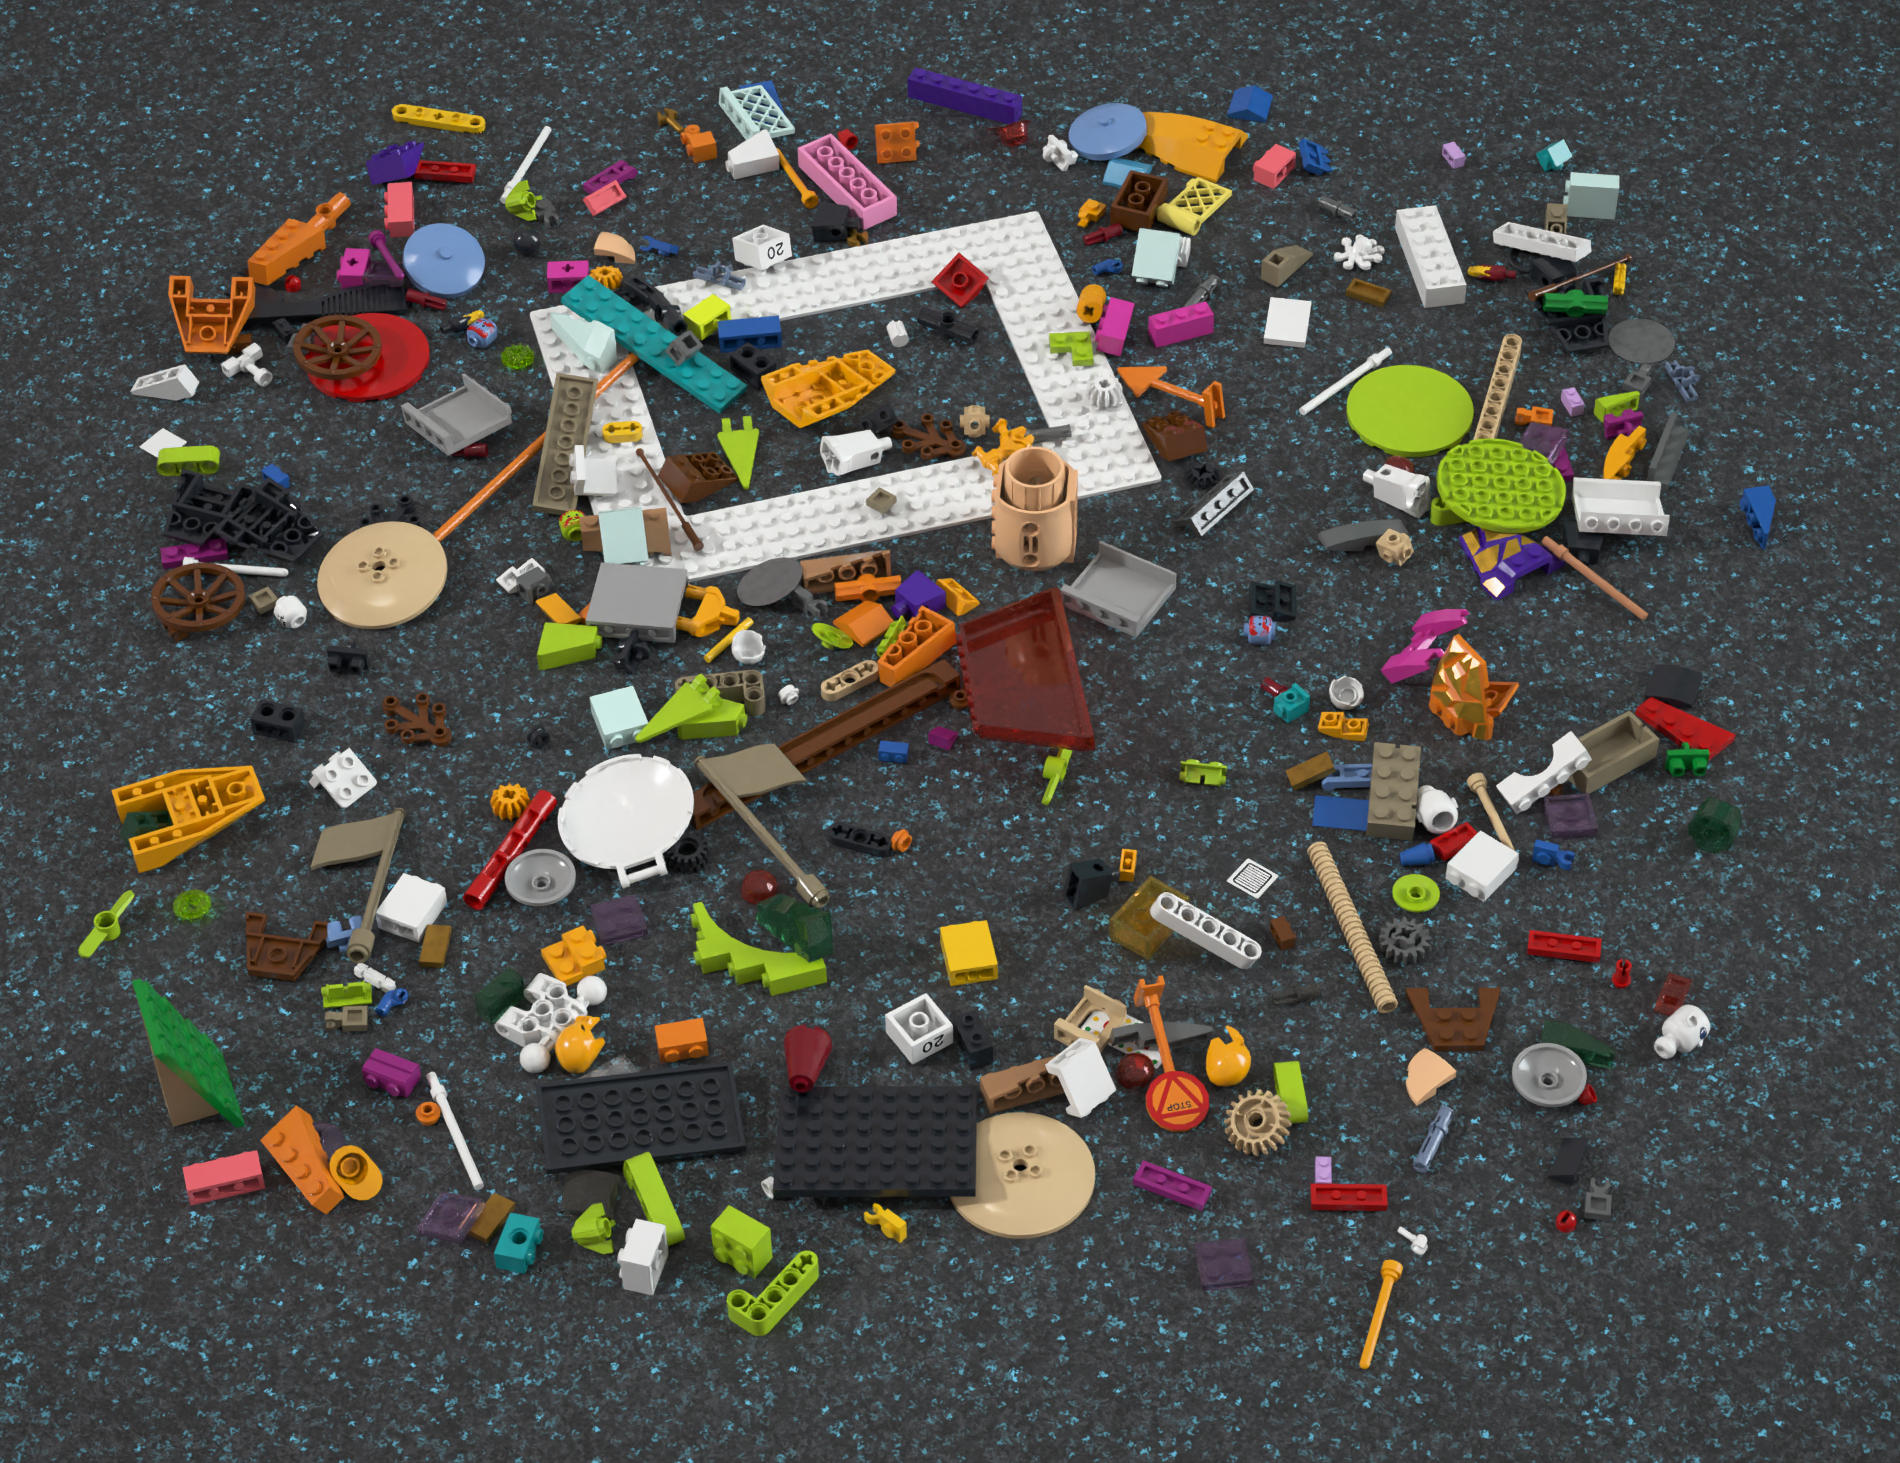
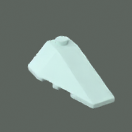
(589, 341)

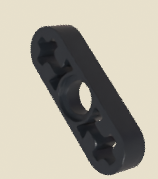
(868, 847)

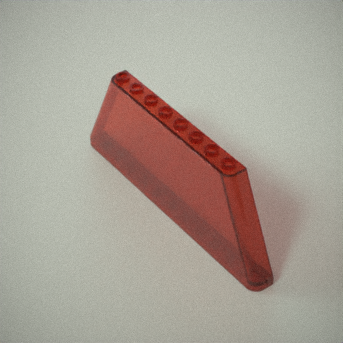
(1025, 675)

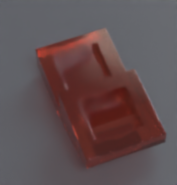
(1673, 994)

